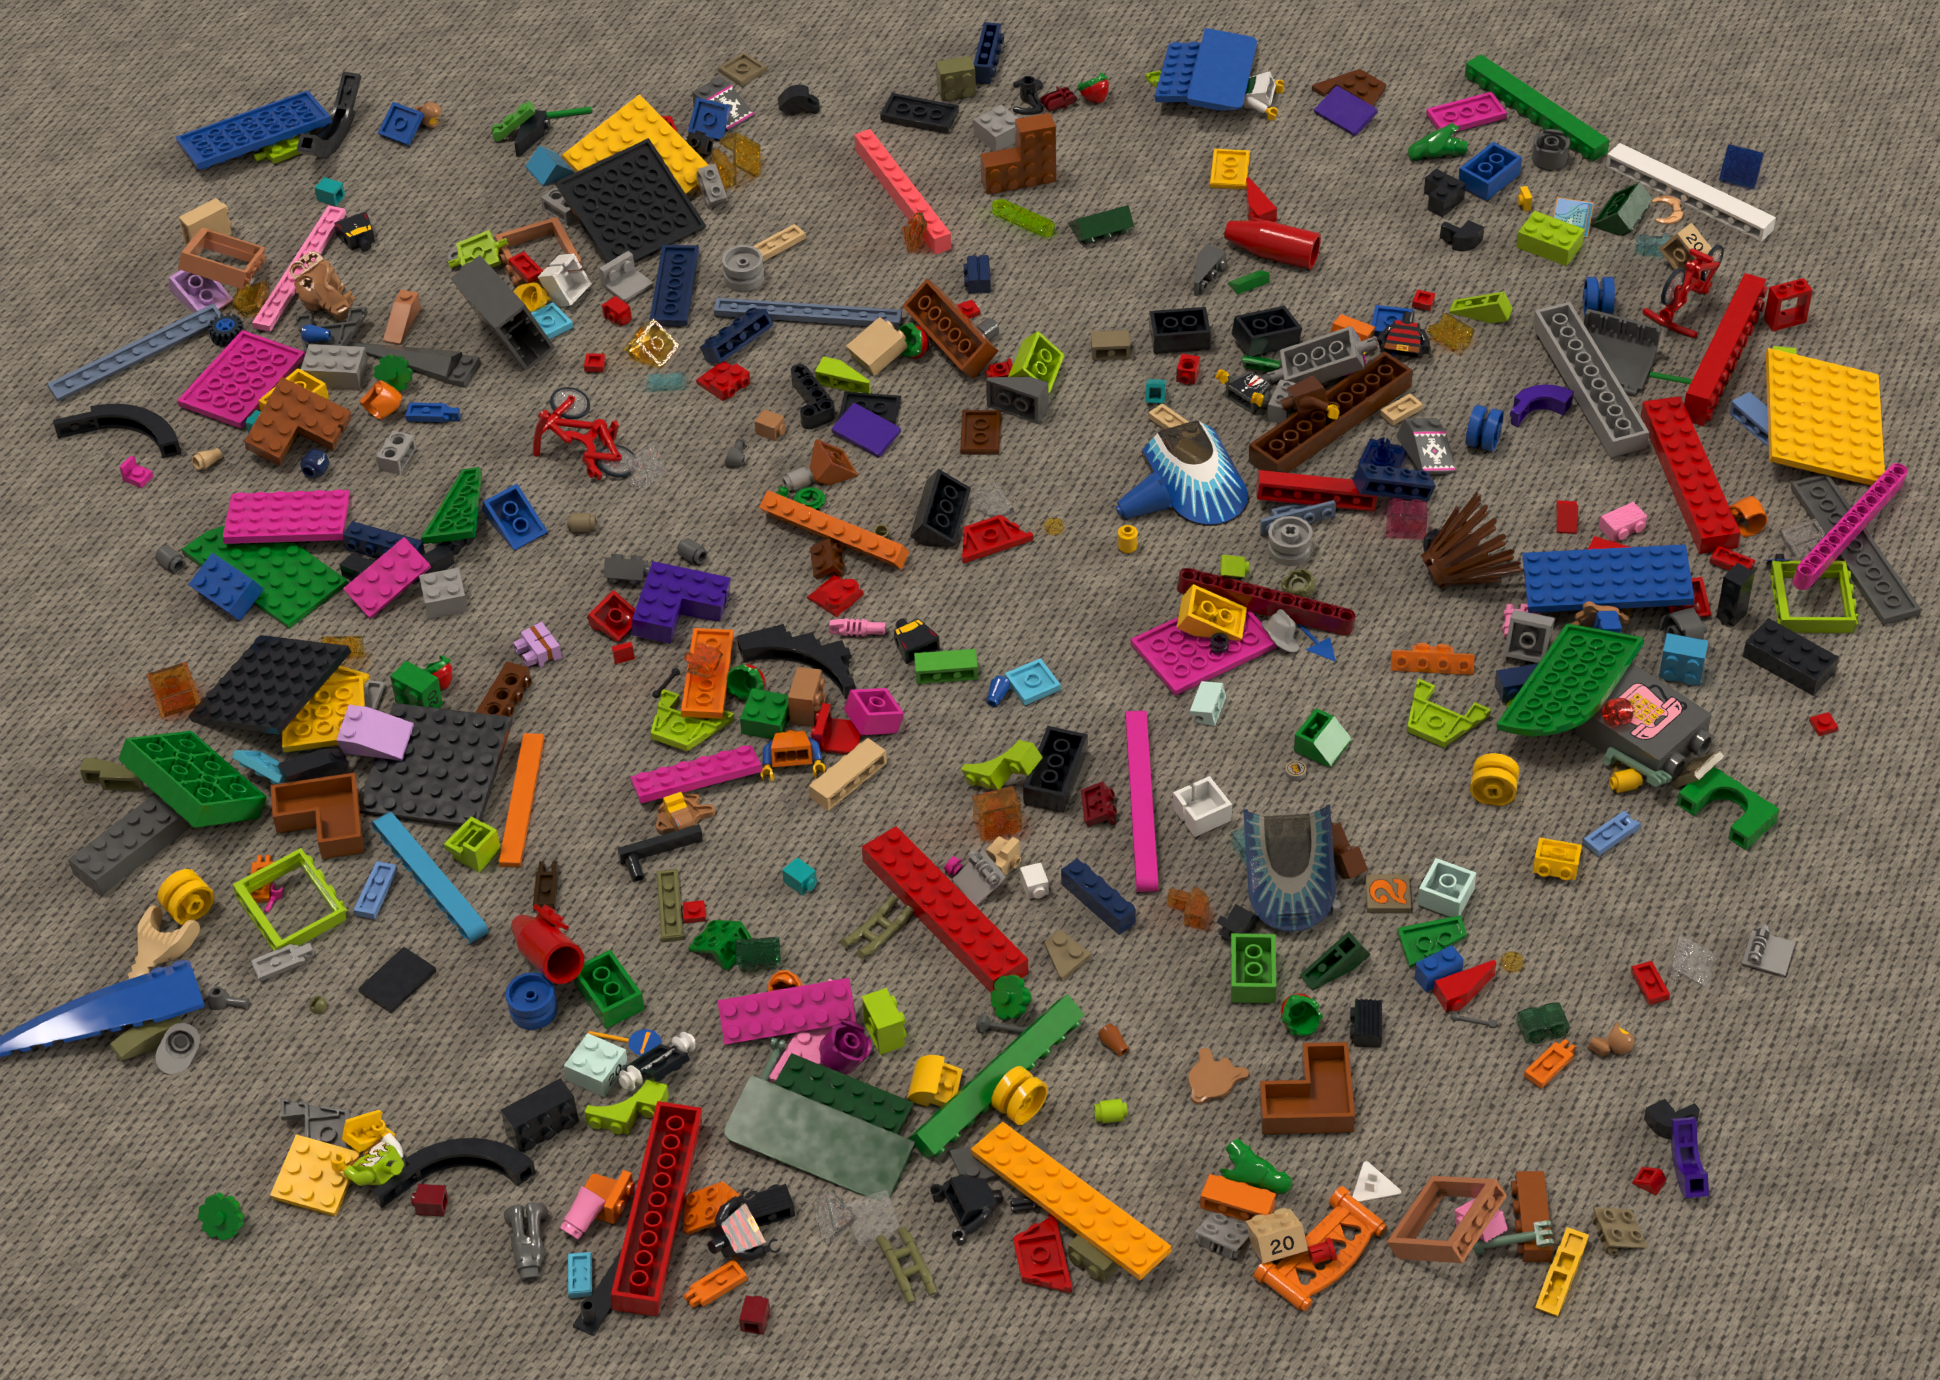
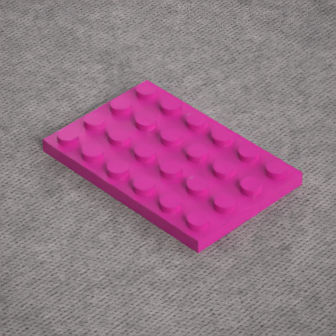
(240, 378)
(286, 516)
(1188, 659)

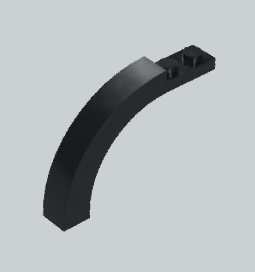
(342, 117)
(123, 417)
(439, 558)
(452, 1154)

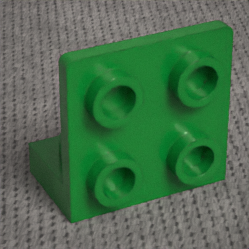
(720, 941)

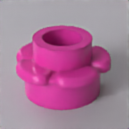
(953, 866)

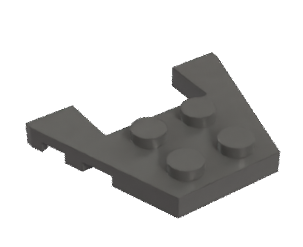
(340, 332)
(321, 1122)

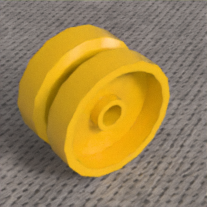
(1494, 779)
(185, 896)
(1019, 1095)

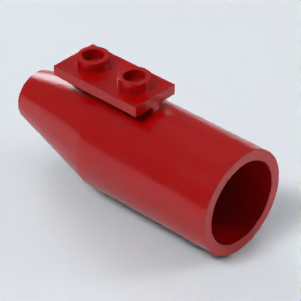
(1275, 241)
(547, 946)

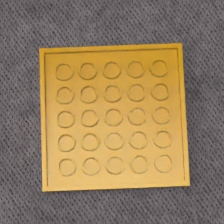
(630, 126)

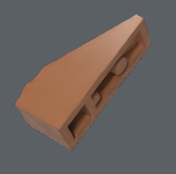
(402, 316)

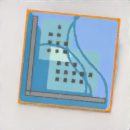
(1574, 212)

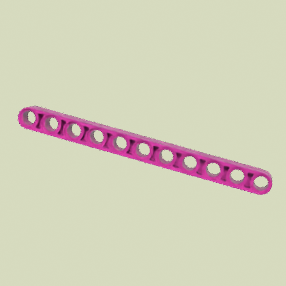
(1849, 526)
(1141, 801)

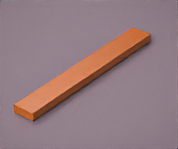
(521, 800)

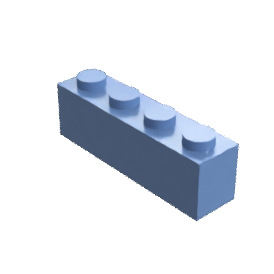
(1752, 415)

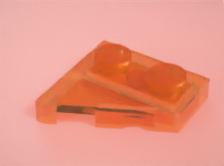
(913, 232)

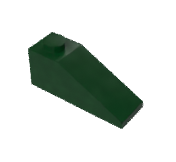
(1335, 962)

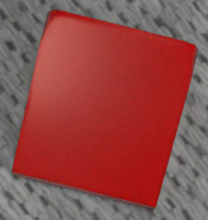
(1650, 1180)

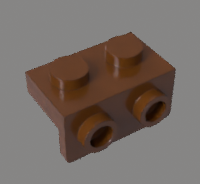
(827, 558)

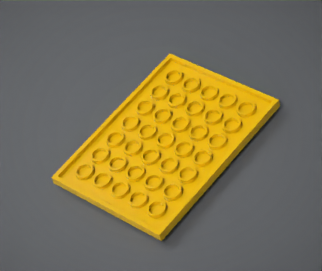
(1824, 417)

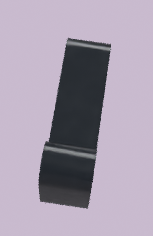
(820, 406)

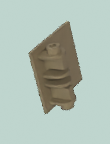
(1617, 1229)

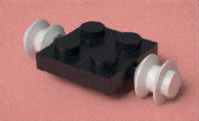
(658, 1062)

